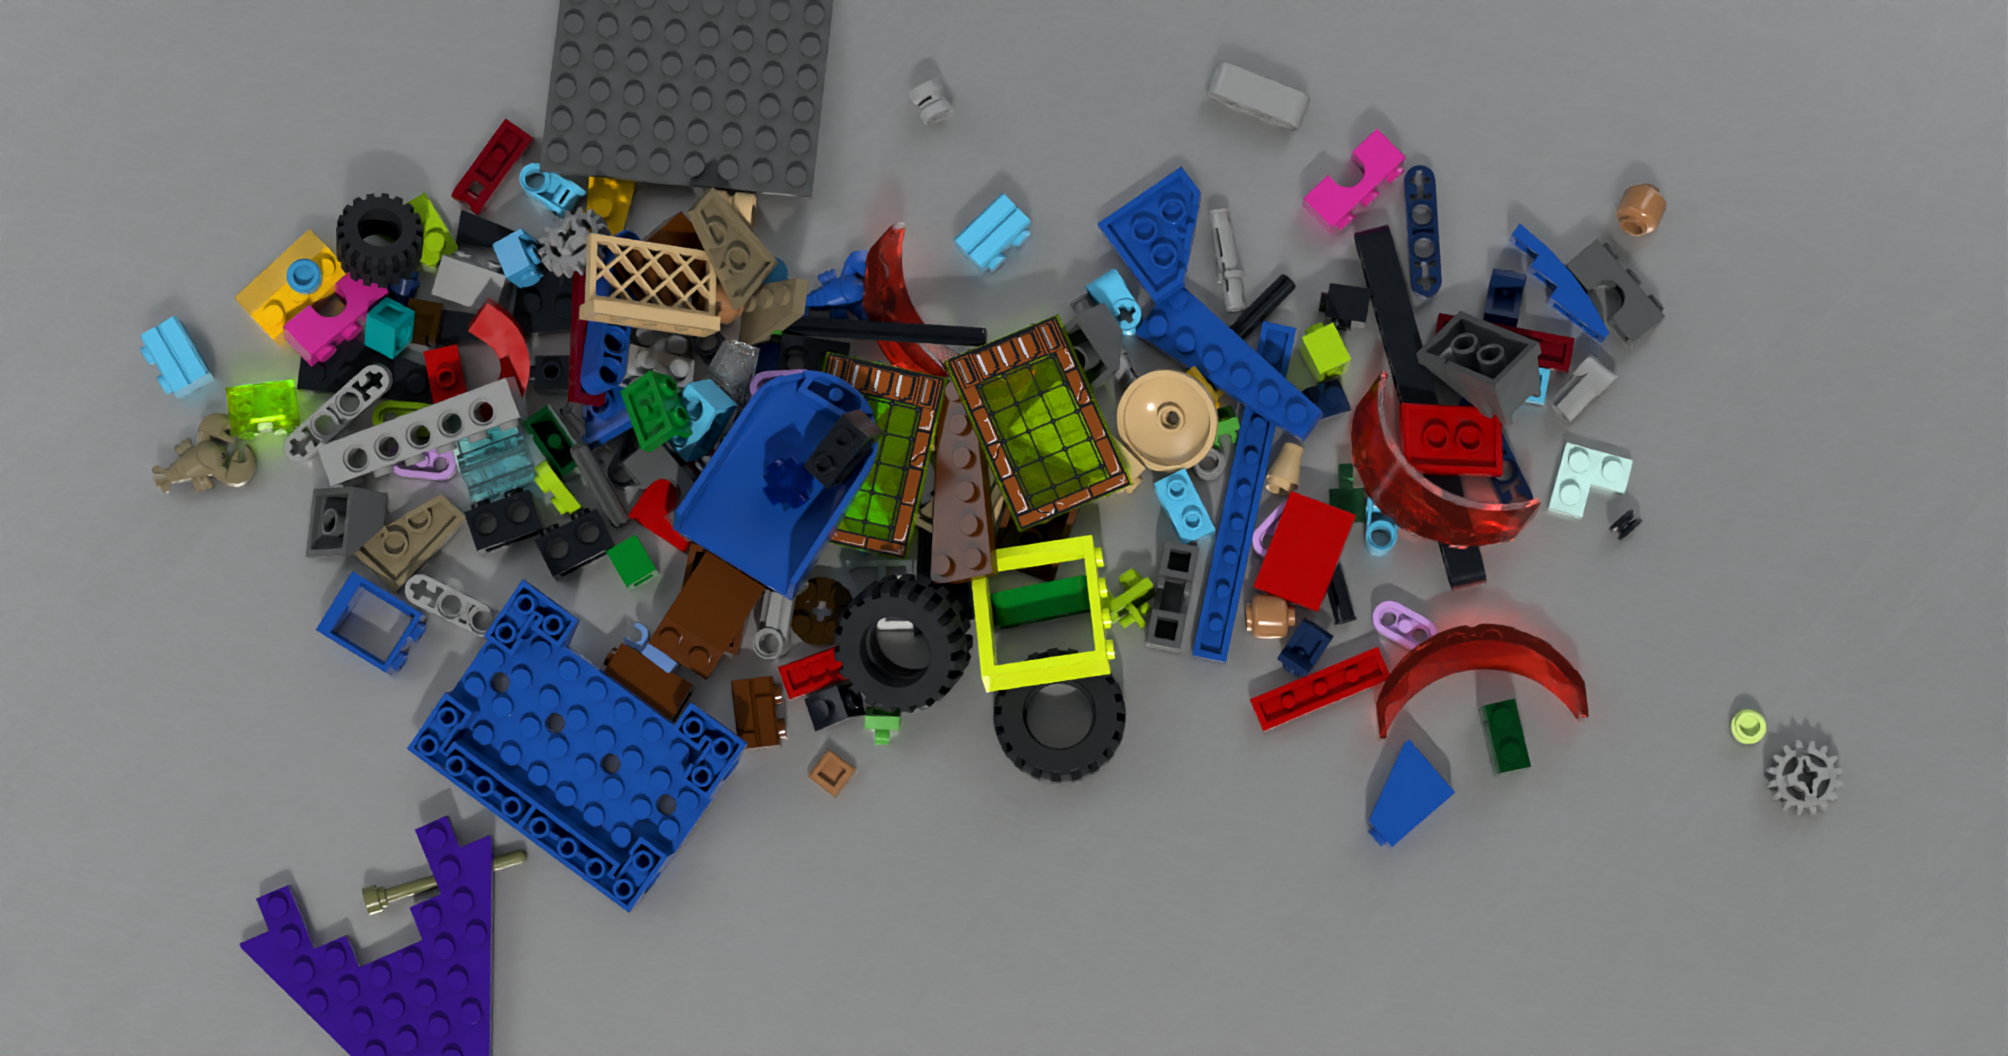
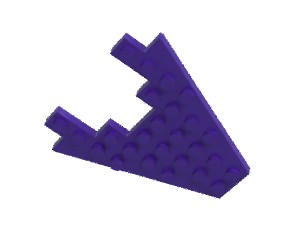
(417, 999)

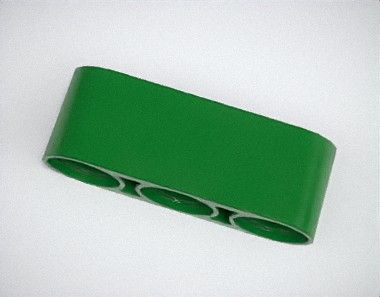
(1041, 602)

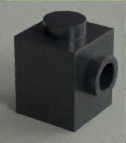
(1345, 306)
(550, 375)

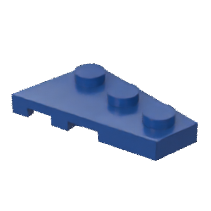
(607, 420)

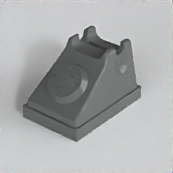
(1484, 364)

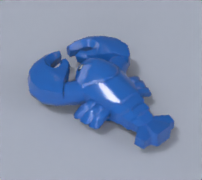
(841, 292)

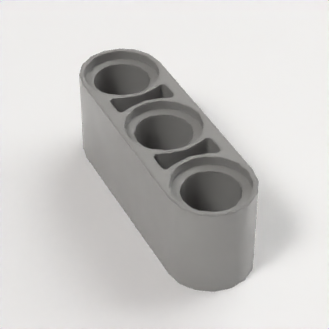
(1258, 96)

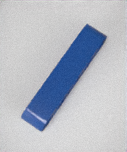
(596, 355)

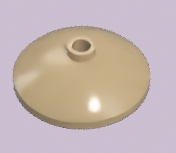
(1151, 434)

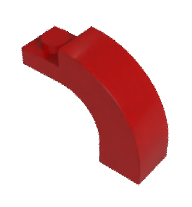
(505, 336)

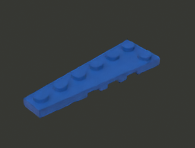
(1196, 336)

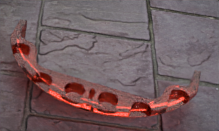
(889, 301)
(1414, 500)
(1477, 649)

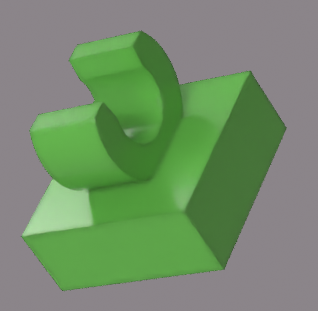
(1227, 424)
(882, 722)

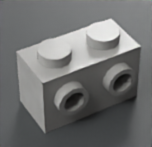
(470, 282)

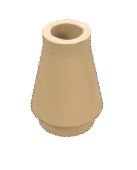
(1285, 471)

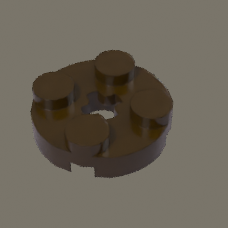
(805, 623)

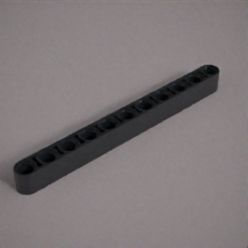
(1410, 378)

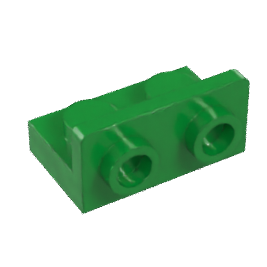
(655, 410)

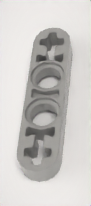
(335, 409)
(469, 604)

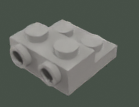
(659, 352)

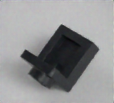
(834, 706)

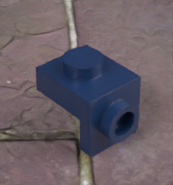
(1504, 297)
(1328, 398)
(1304, 648)

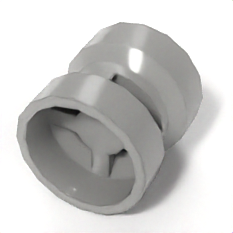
(931, 101)

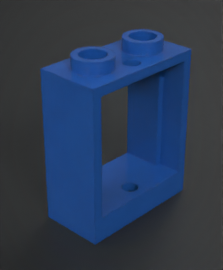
(343, 606)

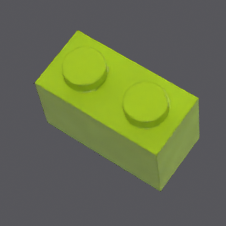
(1324, 352)

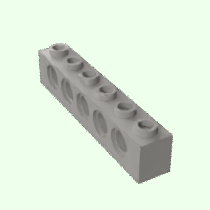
(339, 455)

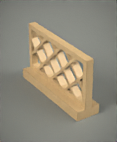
(643, 314)

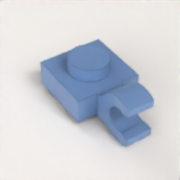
(652, 653)

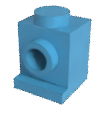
(519, 258)

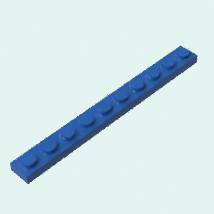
(1240, 510)

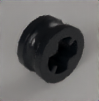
(1625, 524)

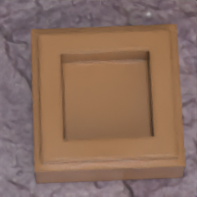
(832, 773)

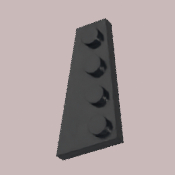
(328, 377)

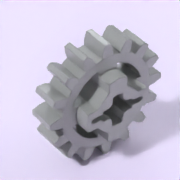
(570, 240)
(1802, 761)

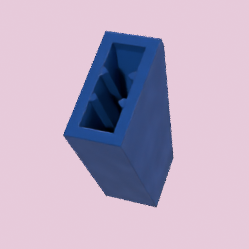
(1407, 797)

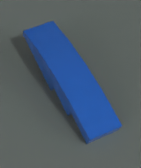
(1567, 295)

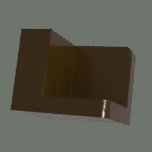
(427, 322)

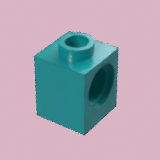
(389, 327)

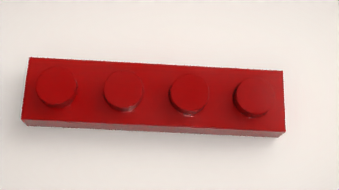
(1320, 689)

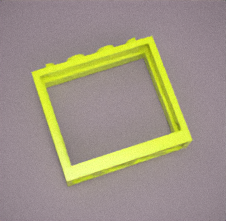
(1049, 669)

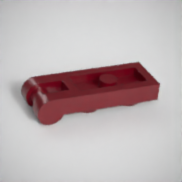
(493, 166)

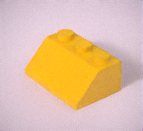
(272, 299)

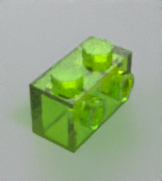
(262, 409)

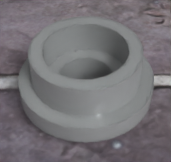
(1216, 471)

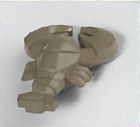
(207, 459)

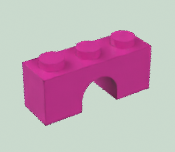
(1334, 204)
(317, 336)

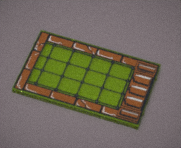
(908, 411)
(1038, 423)

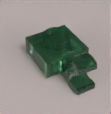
(1347, 497)

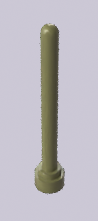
(378, 898)

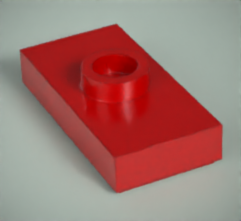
(445, 373)
(811, 674)

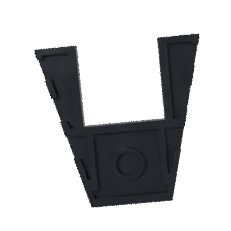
(537, 308)

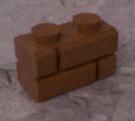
(757, 712)

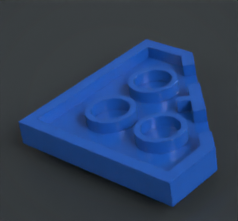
(1157, 234)

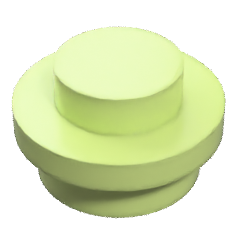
(1748, 726)

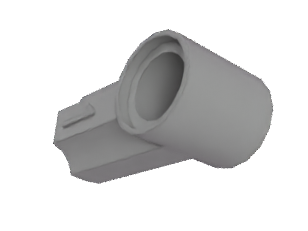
(1587, 382)
(774, 619)

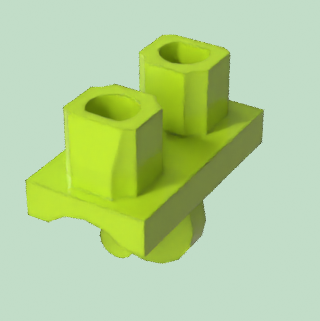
(1133, 603)

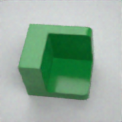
(632, 562)

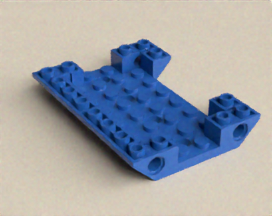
(556, 782)

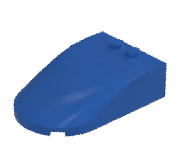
(727, 503)

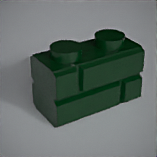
(553, 441)
(1504, 737)

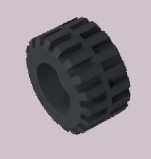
(382, 217)

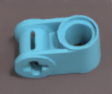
(556, 193)
(1117, 297)
(1378, 522)

